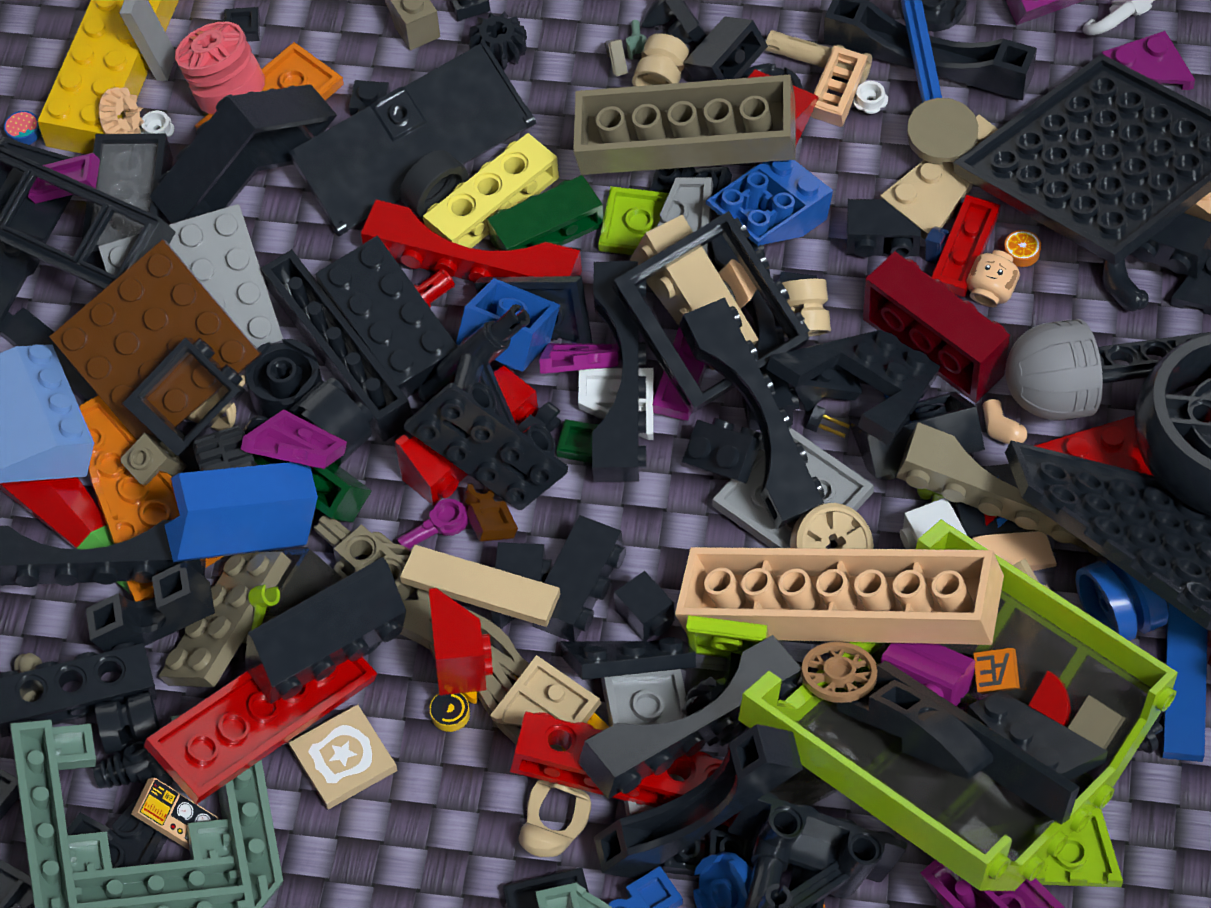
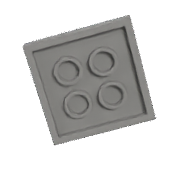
(746, 508)

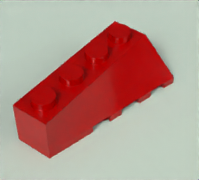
(436, 476)

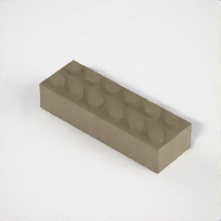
(685, 125)

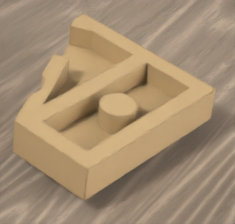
(546, 691)

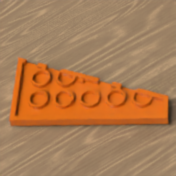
(124, 502)

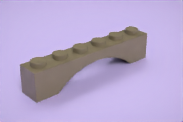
(942, 466)

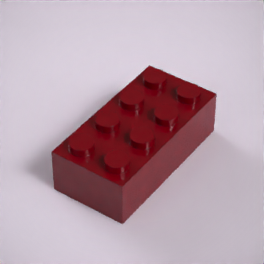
(938, 323)

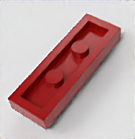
(966, 243)

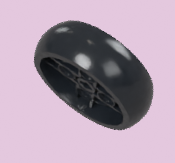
(1176, 429)

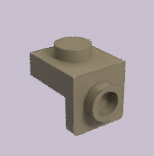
(149, 457)

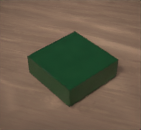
(576, 441)

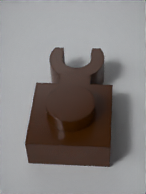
(489, 517)

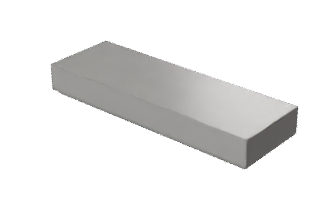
(149, 37)

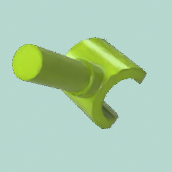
(261, 600)

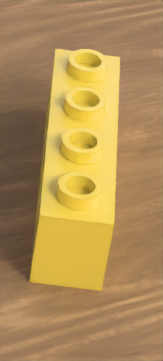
(510, 178)

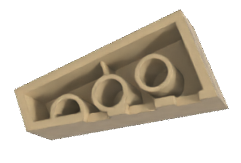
(688, 282)

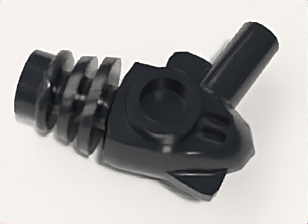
(135, 765)

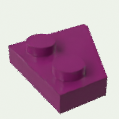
(1155, 59)
(578, 356)
(294, 441)

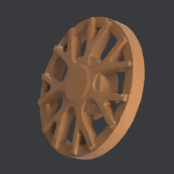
(839, 672)

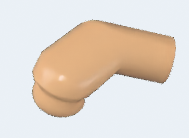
(1000, 427)

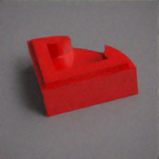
(1052, 699)

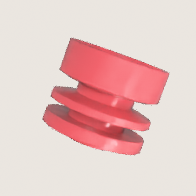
(218, 63)

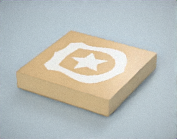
(343, 756)

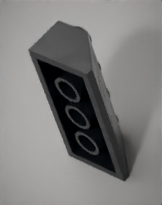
(325, 631)

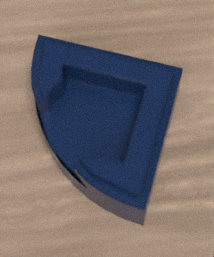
(935, 243)

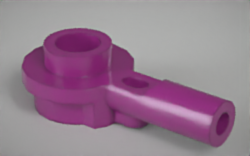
(446, 518)

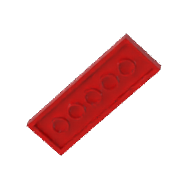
(241, 727)

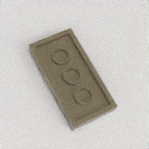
(215, 639)

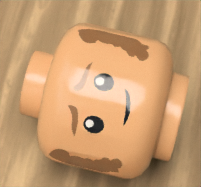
(993, 278)

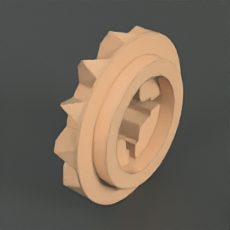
(112, 104)

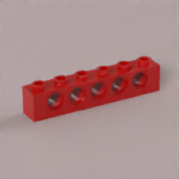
(540, 761)

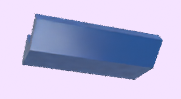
(241, 510)

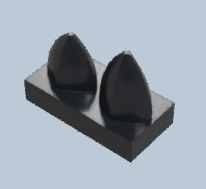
(684, 27)

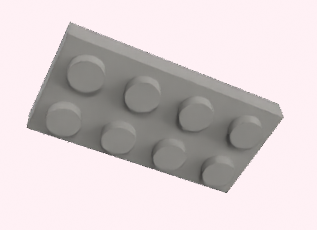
(644, 701)

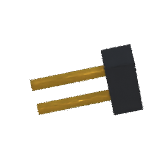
(816, 418)

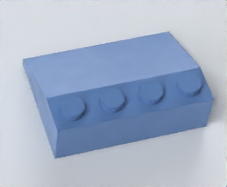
(39, 419)

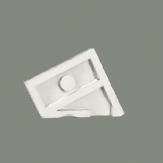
(599, 390)

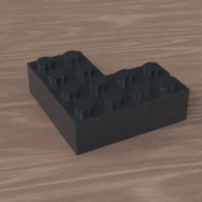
(241, 138)

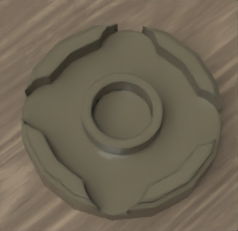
(942, 130)

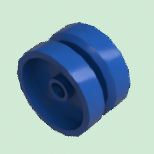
(1119, 600)

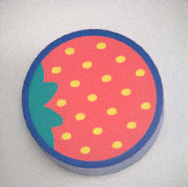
(22, 127)

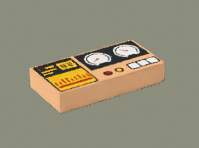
(169, 811)

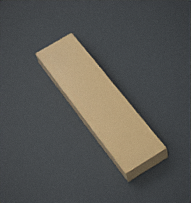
(481, 585)

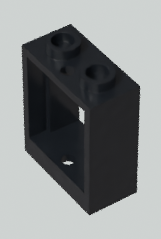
(157, 422)

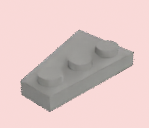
(689, 198)

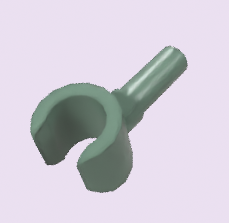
(635, 42)

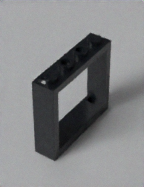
(755, 266)

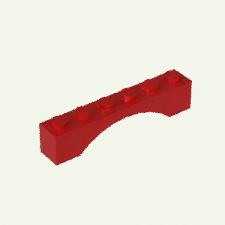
(419, 247)

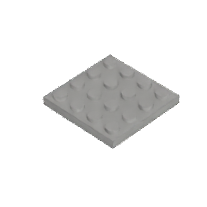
(224, 261)

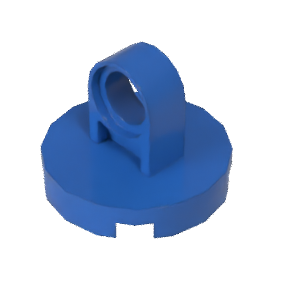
(722, 881)

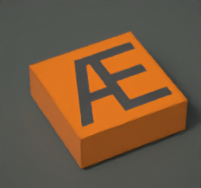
(996, 670)

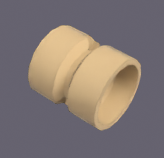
(660, 61)
(808, 298)

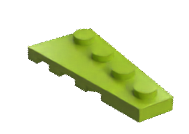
(1085, 859)

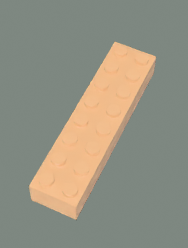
(847, 593)

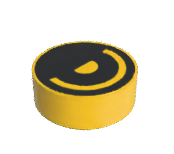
(450, 711)

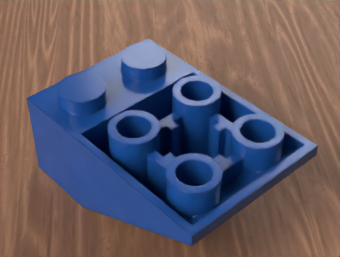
(775, 201)

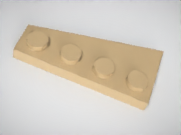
(932, 190)

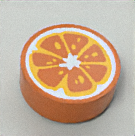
(1023, 247)

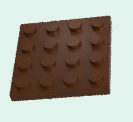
(138, 324)

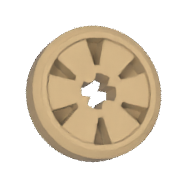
(828, 523)

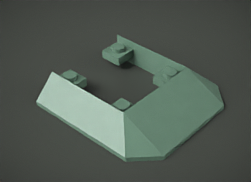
(230, 862)

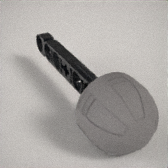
(1061, 370)

